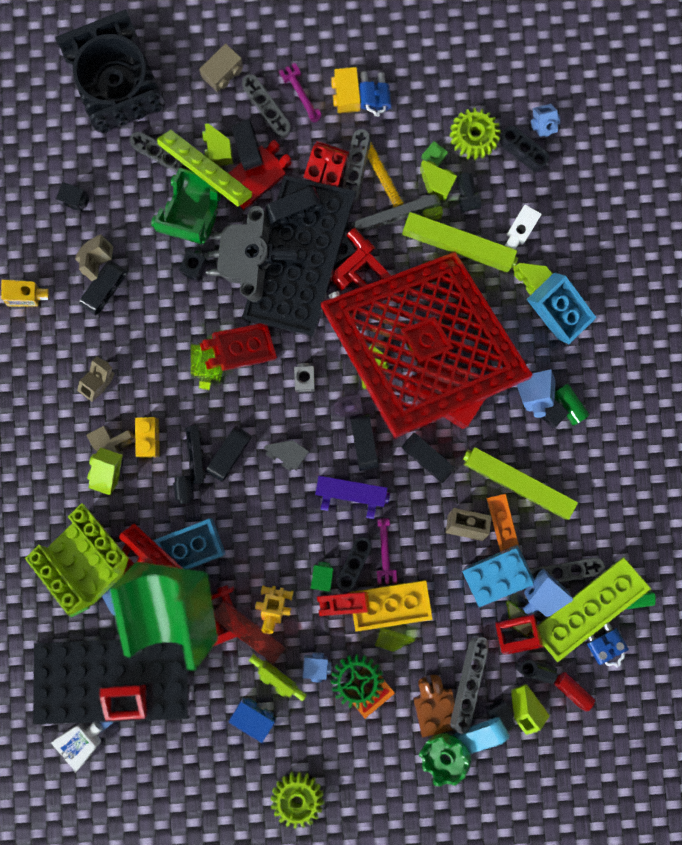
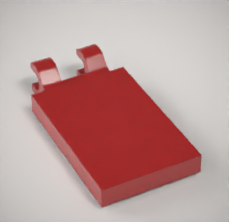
(263, 177)
(240, 347)

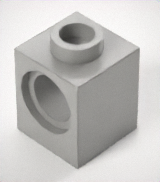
(304, 386)

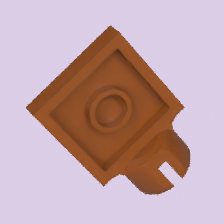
(434, 706)

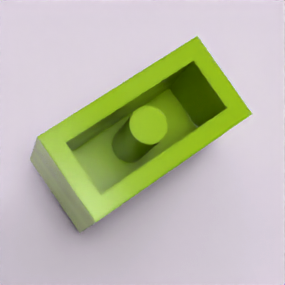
(104, 471)

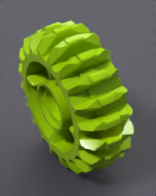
(471, 144)
(297, 812)

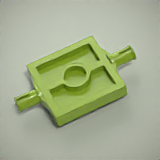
(272, 675)

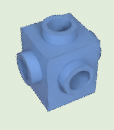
(545, 120)

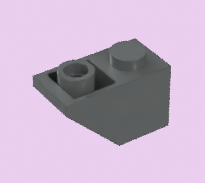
(289, 452)

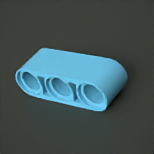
(484, 735)

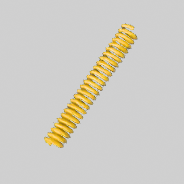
(383, 173)

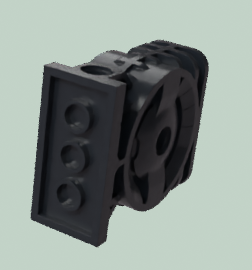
(100, 53)

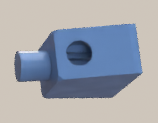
(538, 392)
(546, 595)

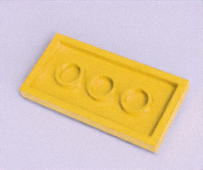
(395, 606)

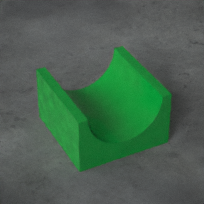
(165, 606)

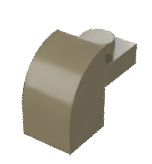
(92, 255)
(96, 379)
(103, 438)

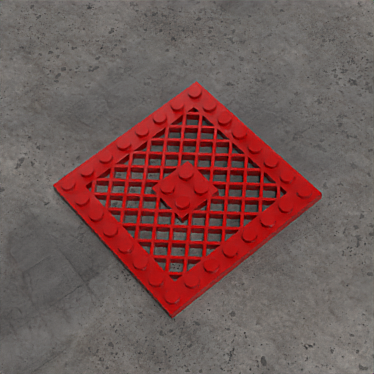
(425, 343)

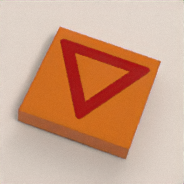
(384, 695)

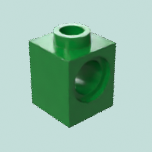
(322, 576)

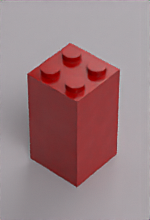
(461, 417)

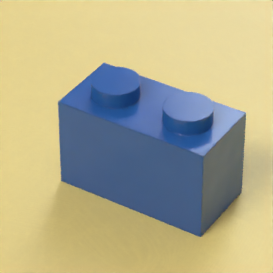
(252, 719)

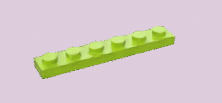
(204, 168)

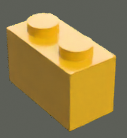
(347, 90)
(147, 437)

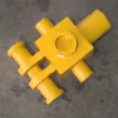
(273, 607)

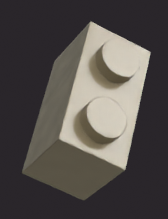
(221, 68)
(468, 524)

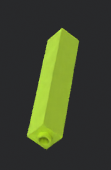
(461, 242)
(519, 483)

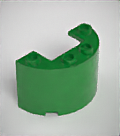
(191, 209)

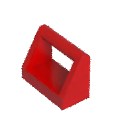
(373, 264)
(523, 645)
(108, 692)

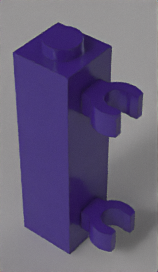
(351, 491)

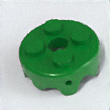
(443, 770)

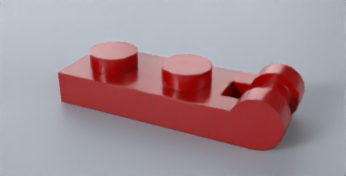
(343, 603)

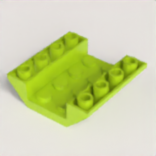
(79, 562)

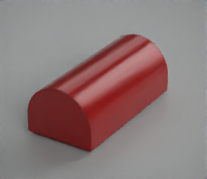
(574, 692)

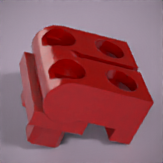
(322, 155)

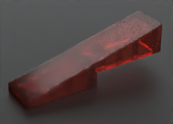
(248, 631)

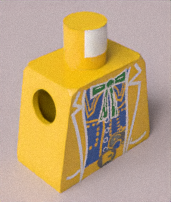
(14, 293)

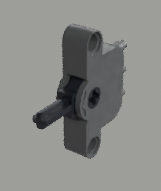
(246, 253)

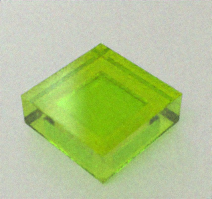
(433, 213)

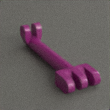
(314, 114)
(383, 523)

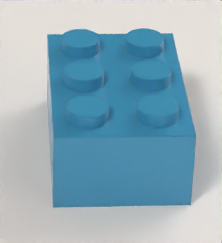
(561, 308)
(193, 544)
(498, 575)

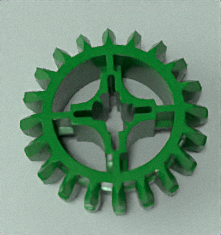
(362, 698)

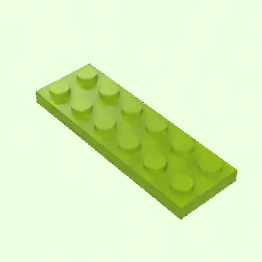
(592, 609)

